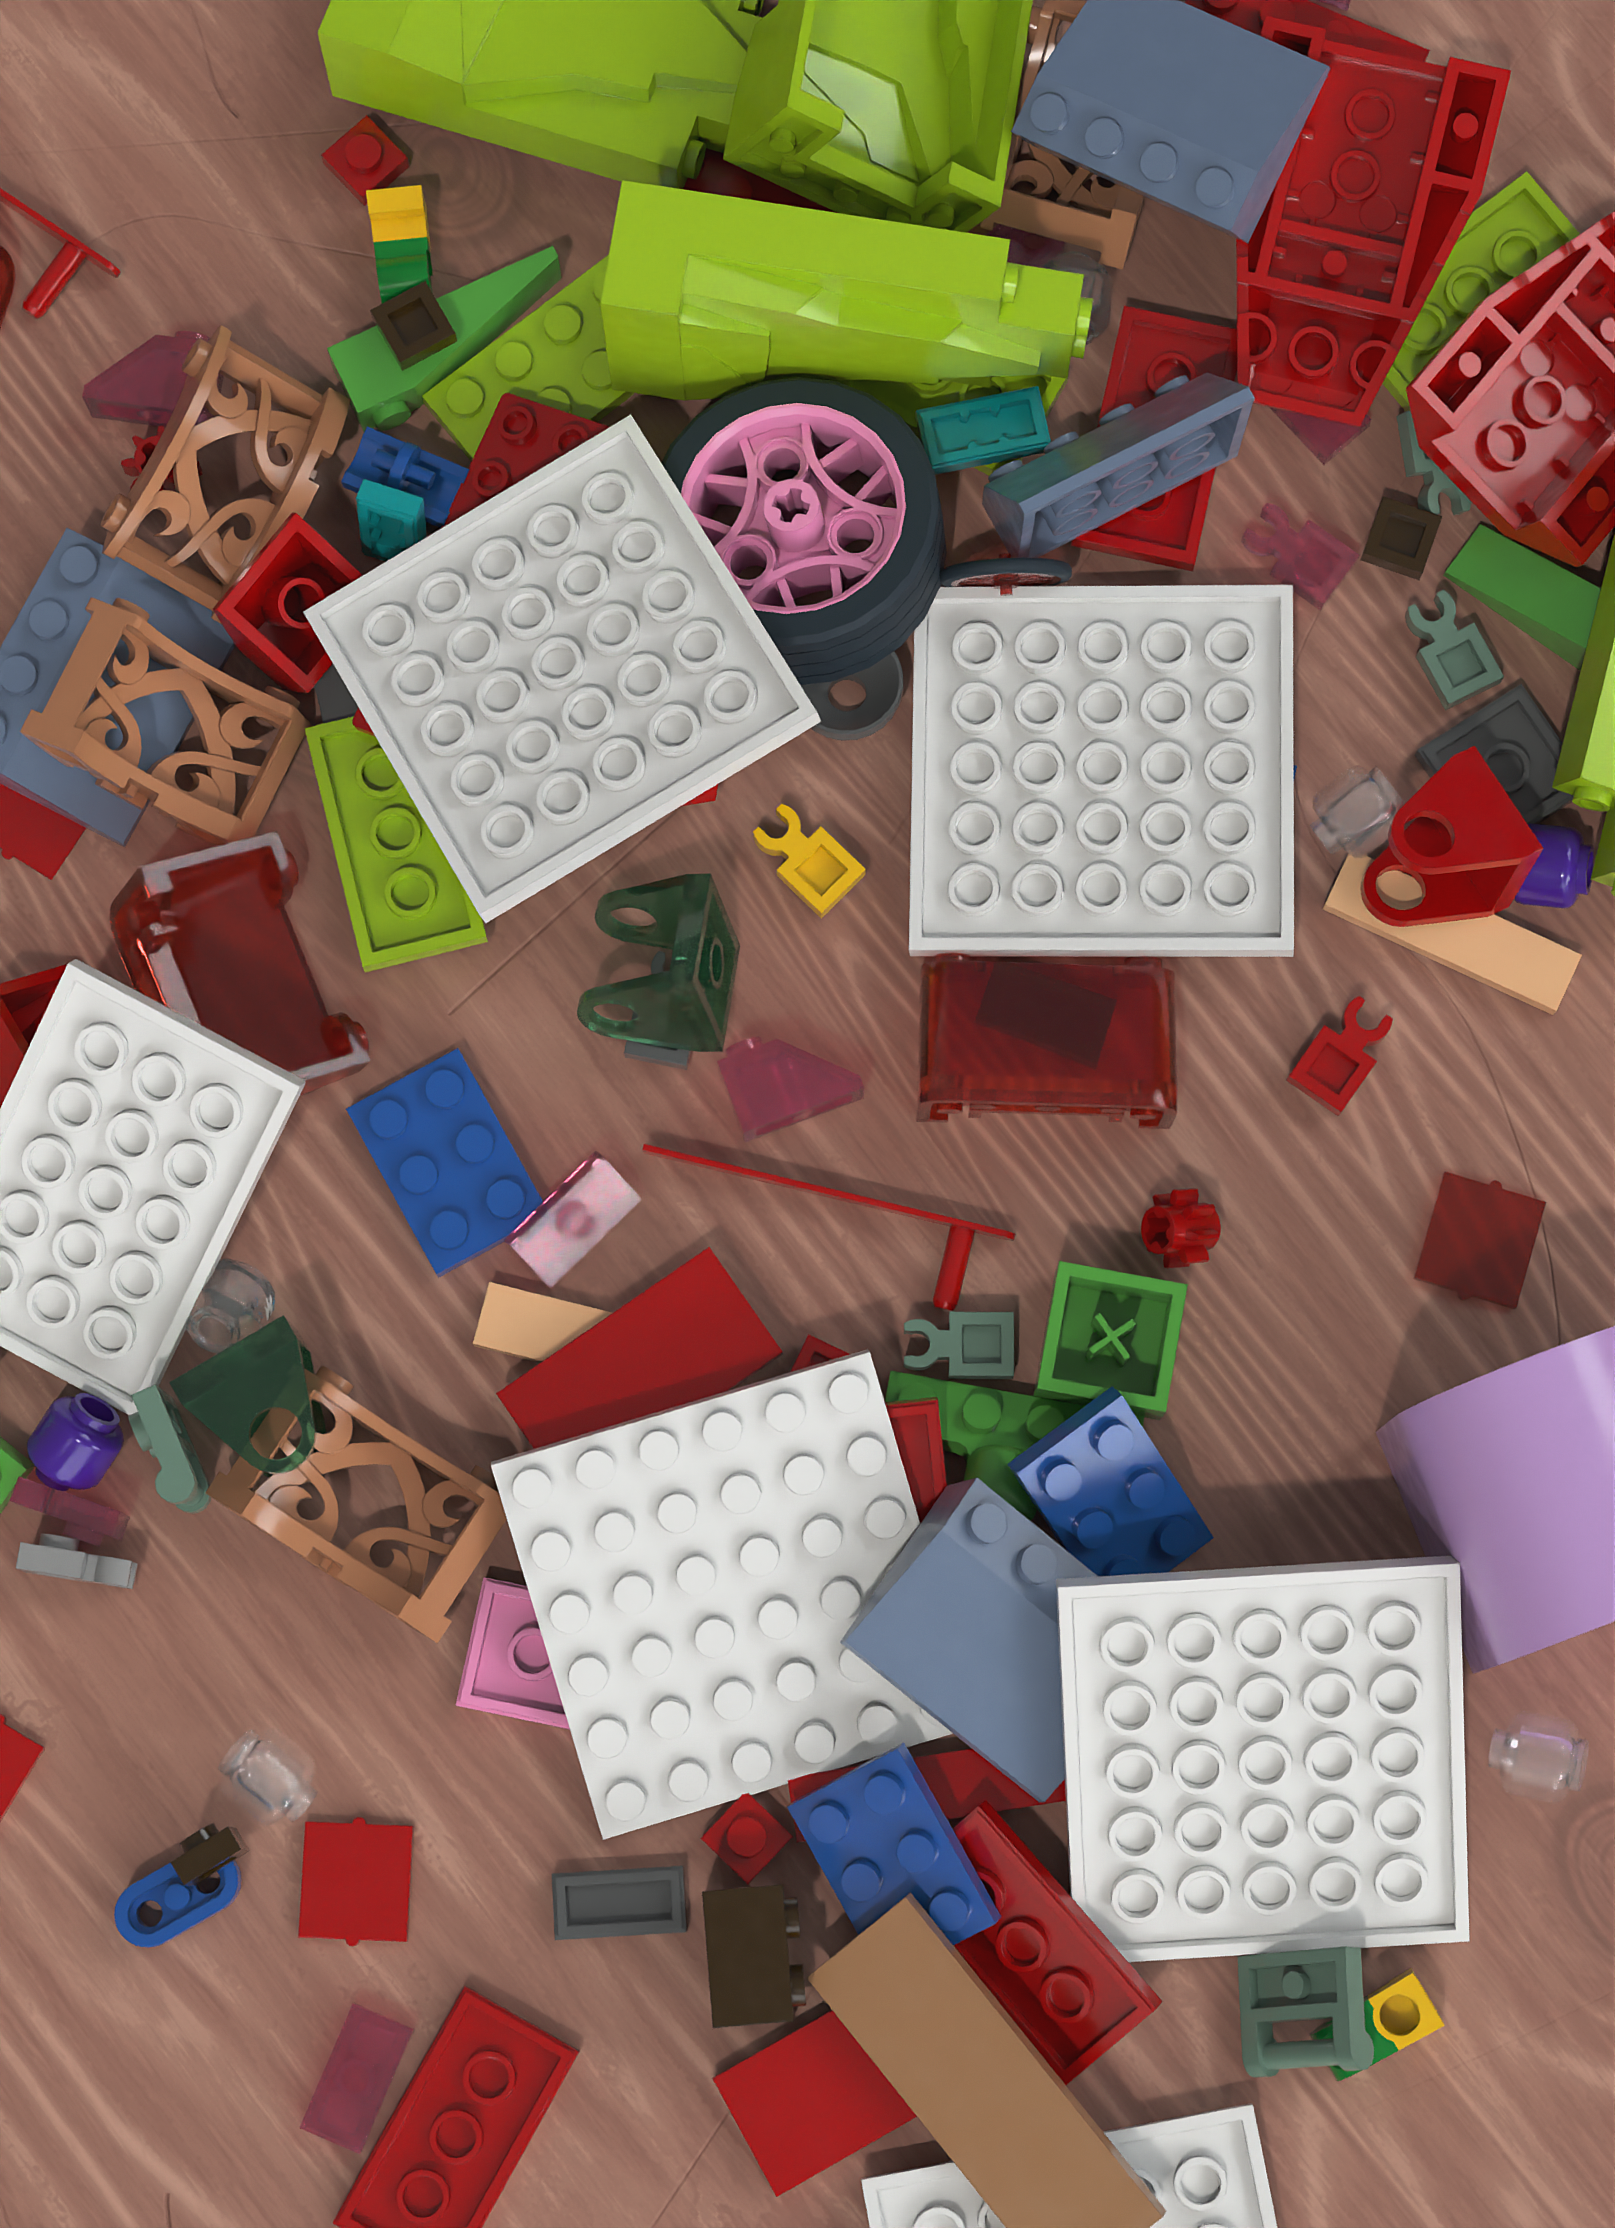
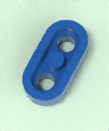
(180, 1904)

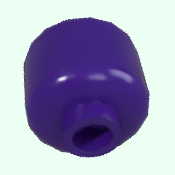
(1560, 870)
(75, 1442)

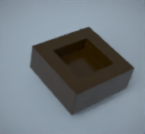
(413, 325)
(1401, 538)
(208, 1853)

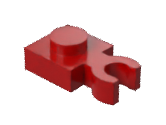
(1335, 1062)

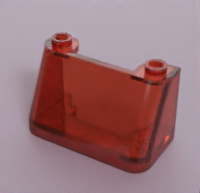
(220, 950)
(1047, 1039)

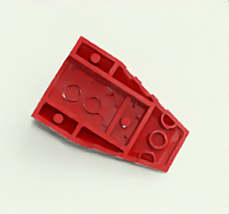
(1359, 222)
(1527, 401)

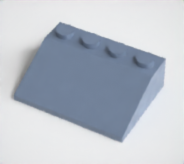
(1173, 107)
(1118, 464)
(39, 651)
(974, 1631)

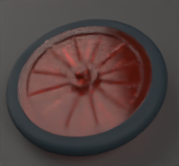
(1006, 573)

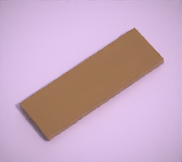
(978, 2080)

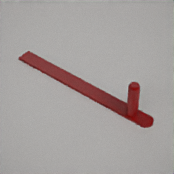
(61, 267)
(958, 1240)

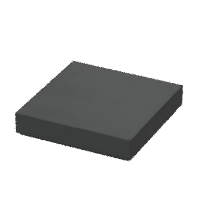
(1515, 746)

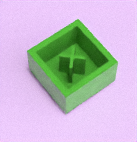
(1110, 1333)

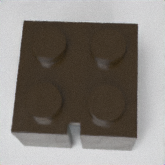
(750, 1956)

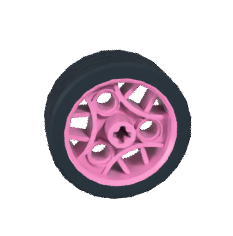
(807, 521)

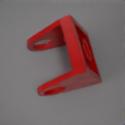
(1462, 848)

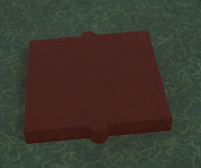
(1479, 1240)

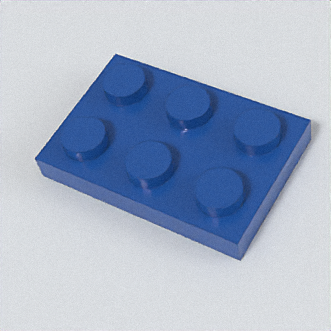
(446, 1161)
(1110, 1492)
(887, 1837)

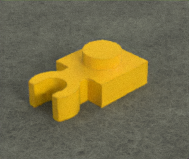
(814, 866)

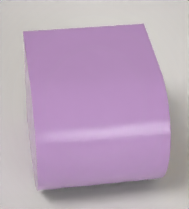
(1520, 1493)

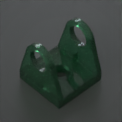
(691, 1000)
(247, 1380)

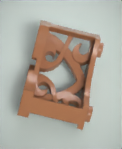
(1101, 217)
(305, 429)
(77, 730)
(395, 1587)

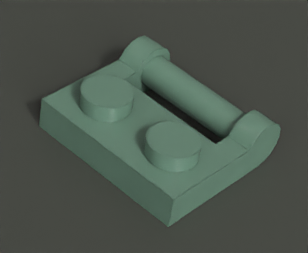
(163, 1433)
(1302, 1988)

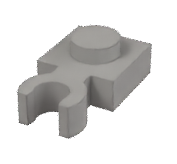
(60, 1558)

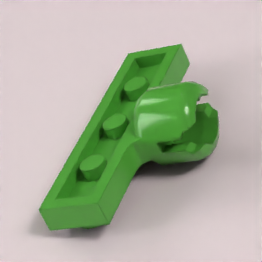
(987, 1427)

